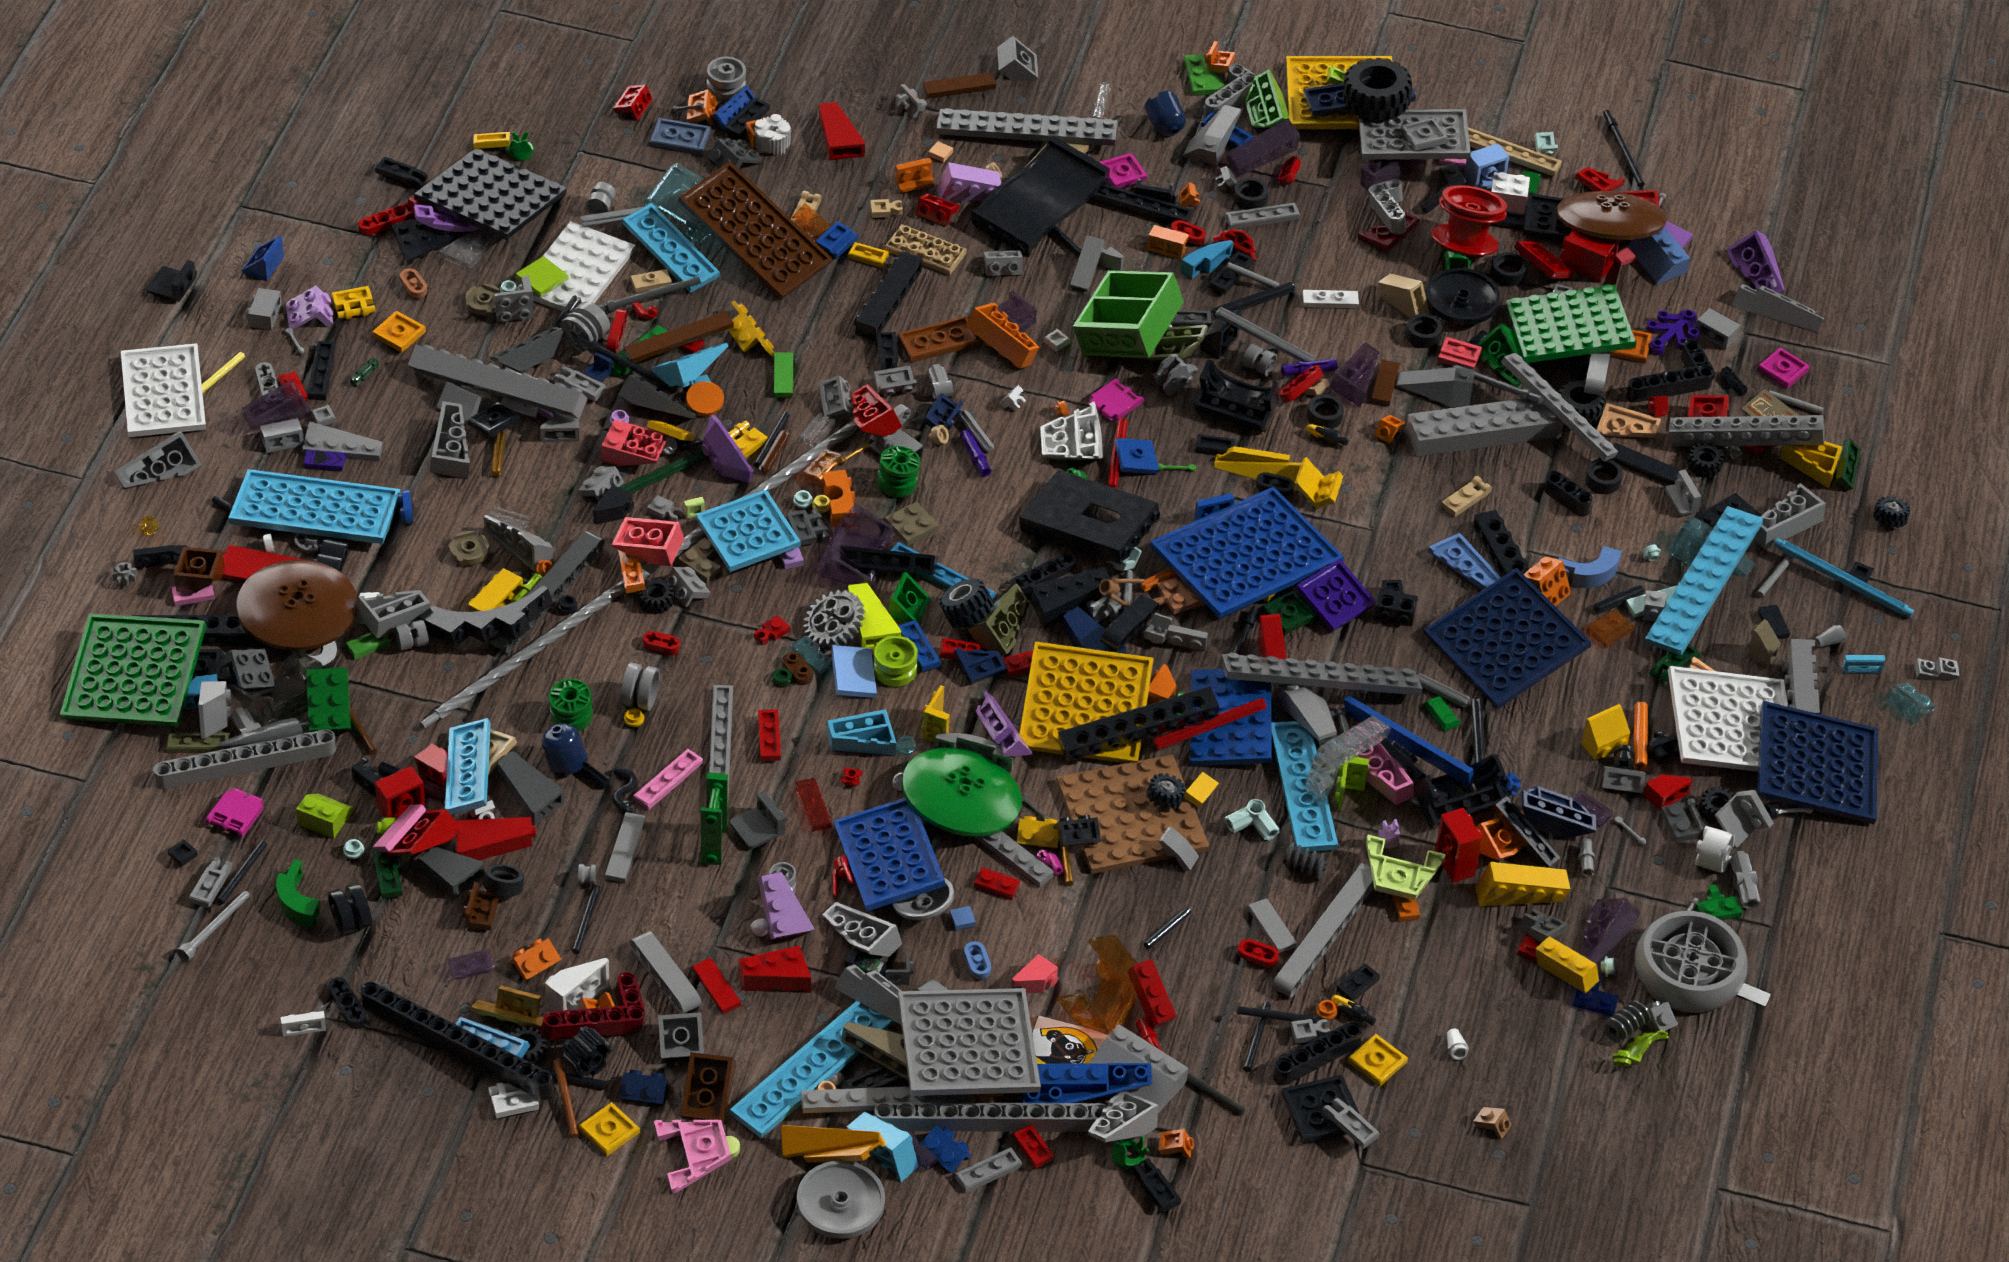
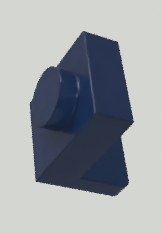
(600, 368)

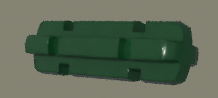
(364, 371)

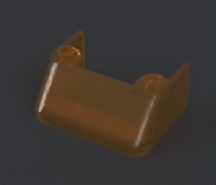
(1114, 995)

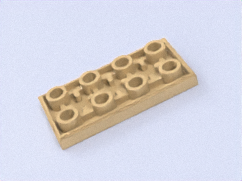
(935, 252)

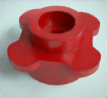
(851, 777)

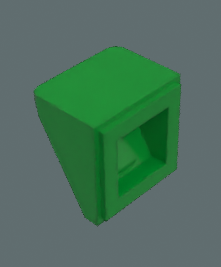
(1533, 182)

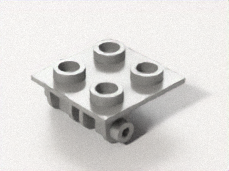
(898, 439)

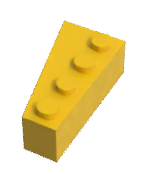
(1521, 885)

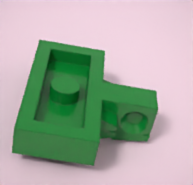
(1719, 906)

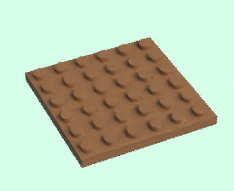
(1126, 818)

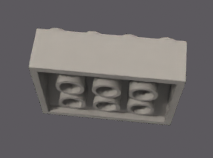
(1166, 1072)

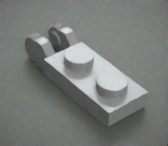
(591, 388)
(210, 883)
(1351, 1123)

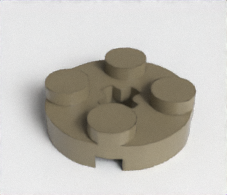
(475, 296)
(469, 557)

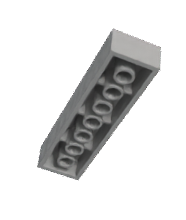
(1481, 426)

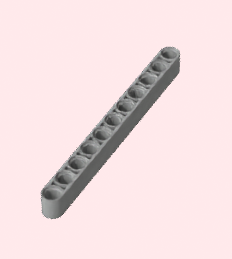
(990, 1116)

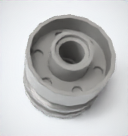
(586, 321)

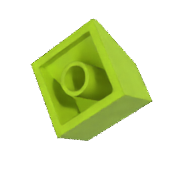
(323, 814)

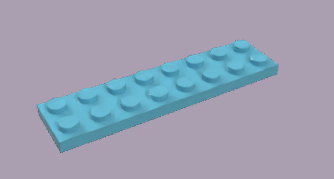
(1308, 816)

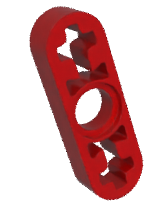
(617, 330)
(1301, 383)

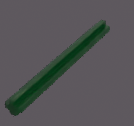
(664, 471)

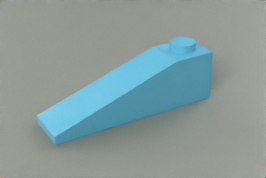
(688, 367)

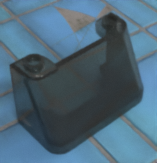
(285, 698)

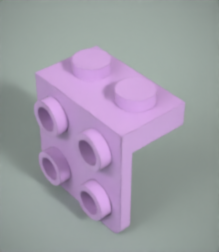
(308, 306)

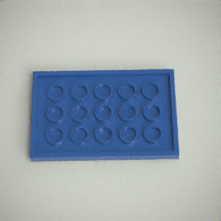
(1239, 741)
(889, 854)

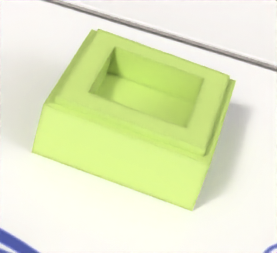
(693, 507)

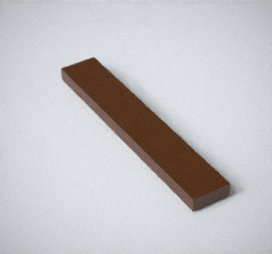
(678, 337)

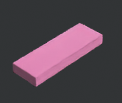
(399, 828)

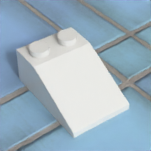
(573, 983)

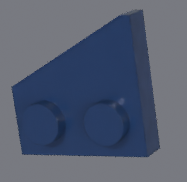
(979, 664)

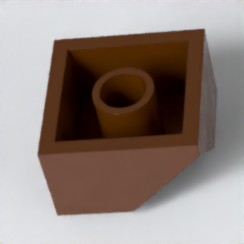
(198, 568)

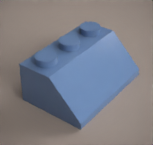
(1660, 256)

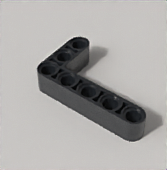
(1695, 377)

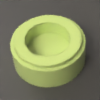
(734, 1146)

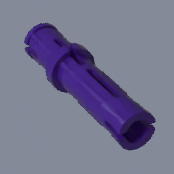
(1300, 367)
(978, 458)

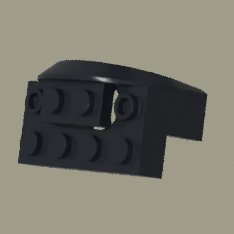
(1238, 400)
(1448, 794)

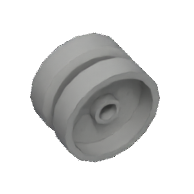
(725, 77)
(640, 686)

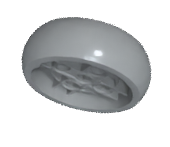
(1695, 957)

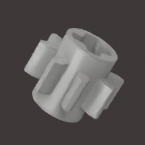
(124, 574)

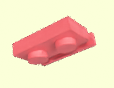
(1459, 353)

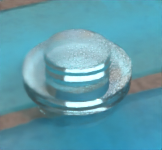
(905, 745)

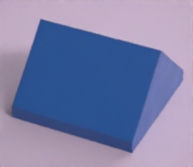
(265, 259)

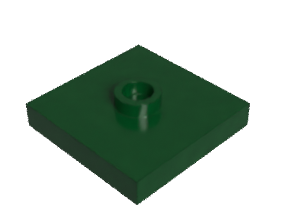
(1292, 610)

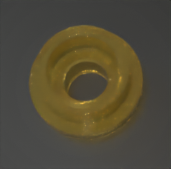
(149, 525)

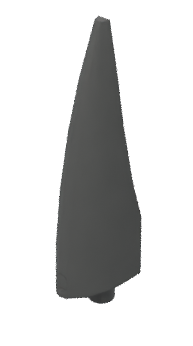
(269, 732)

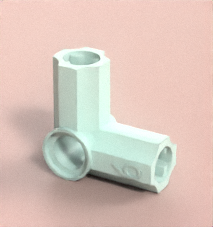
(1247, 817)

